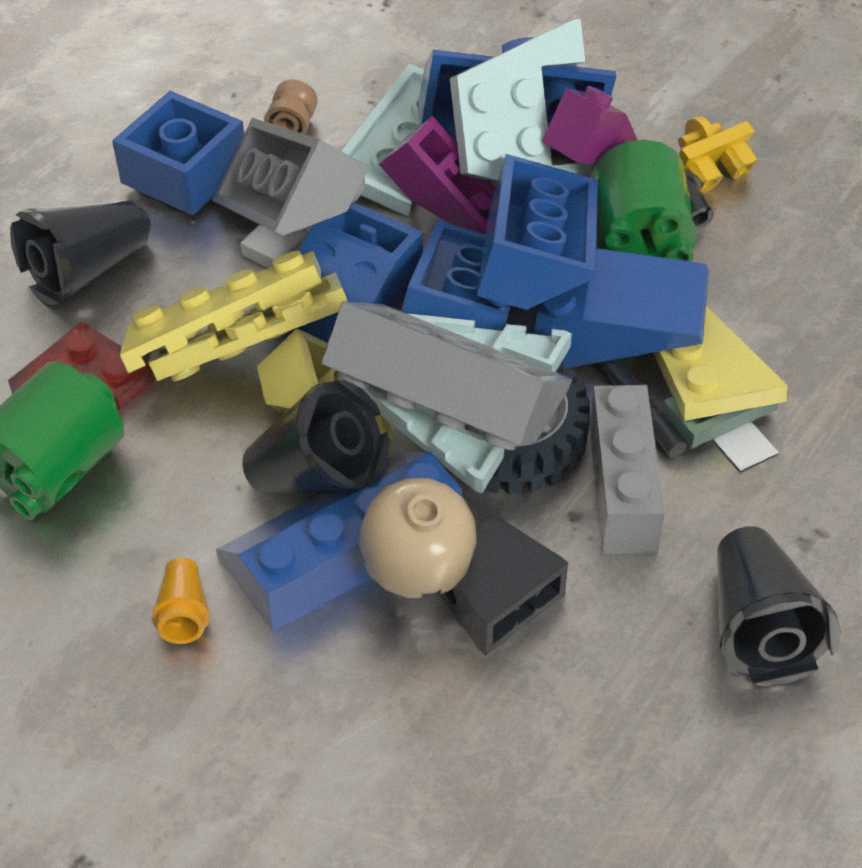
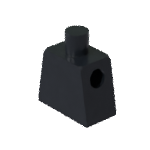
(505, 584)

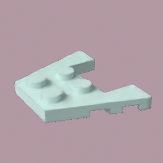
(503, 104)
(464, 450)

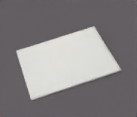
(745, 446)

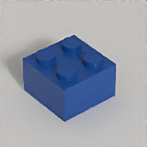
(178, 151)

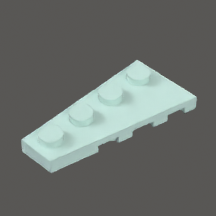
(381, 132)

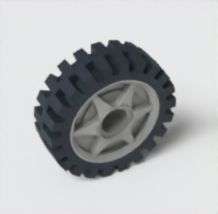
(555, 449)

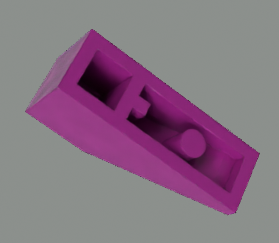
(587, 125)
(430, 175)

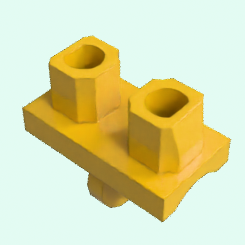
(708, 146)

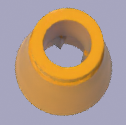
(181, 604)

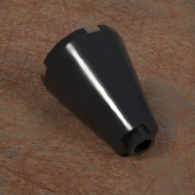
(75, 244)
(320, 444)
(769, 611)

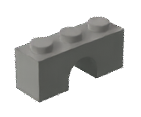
(628, 468)

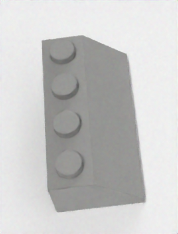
(288, 179)
(444, 373)

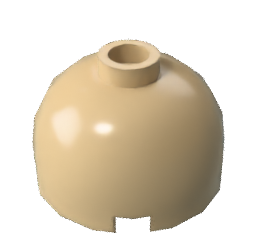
(417, 537)

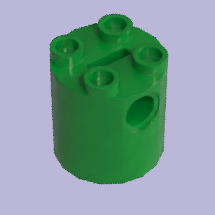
(644, 201)
(54, 435)

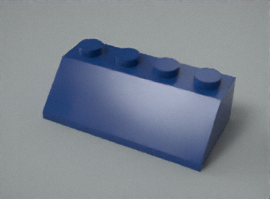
(436, 95)
(538, 234)
(314, 547)

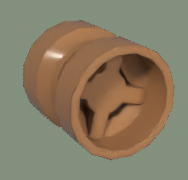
(292, 106)

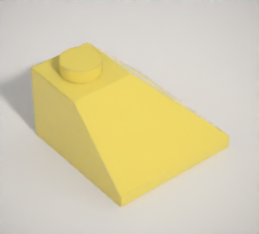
(297, 368)

